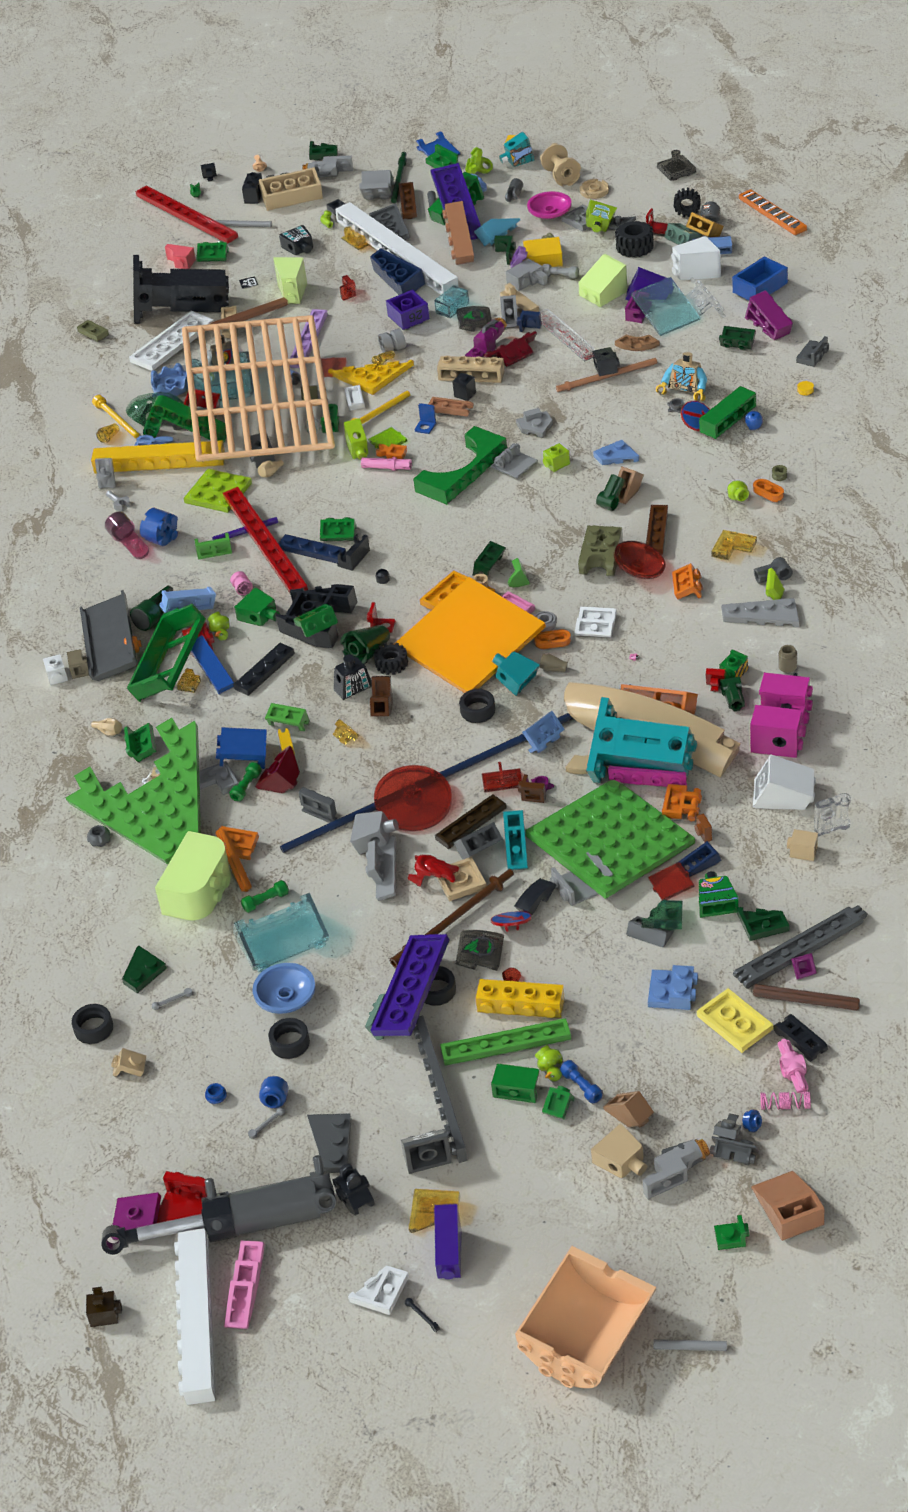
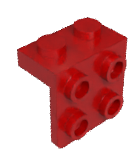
(182, 1196)

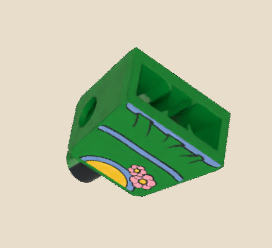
(716, 896)

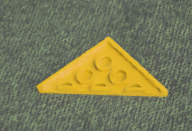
(371, 377)

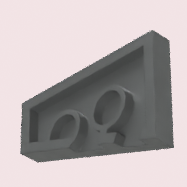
(332, 1138)

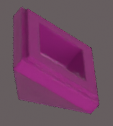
(804, 966)

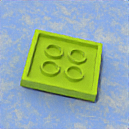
(210, 488)

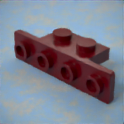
(515, 350)

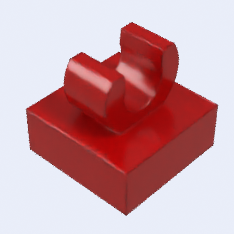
(713, 677)

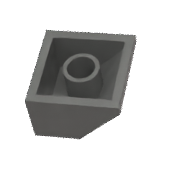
(426, 1150)

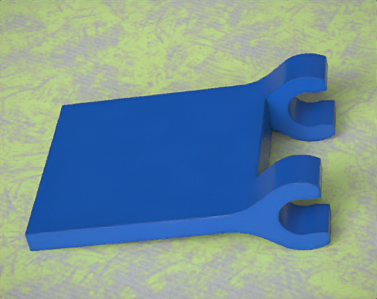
(429, 148)

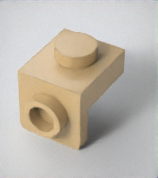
(128, 1062)

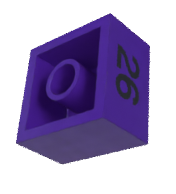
(407, 309)

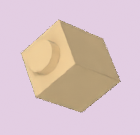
(803, 845)

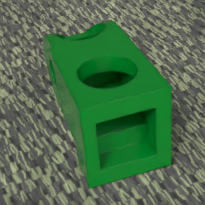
(334, 415)

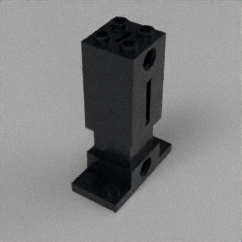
(180, 290)

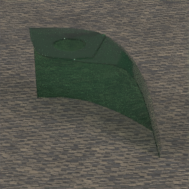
(139, 408)

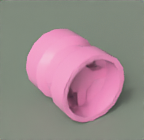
(241, 583)

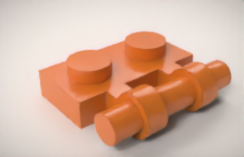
(674, 802)

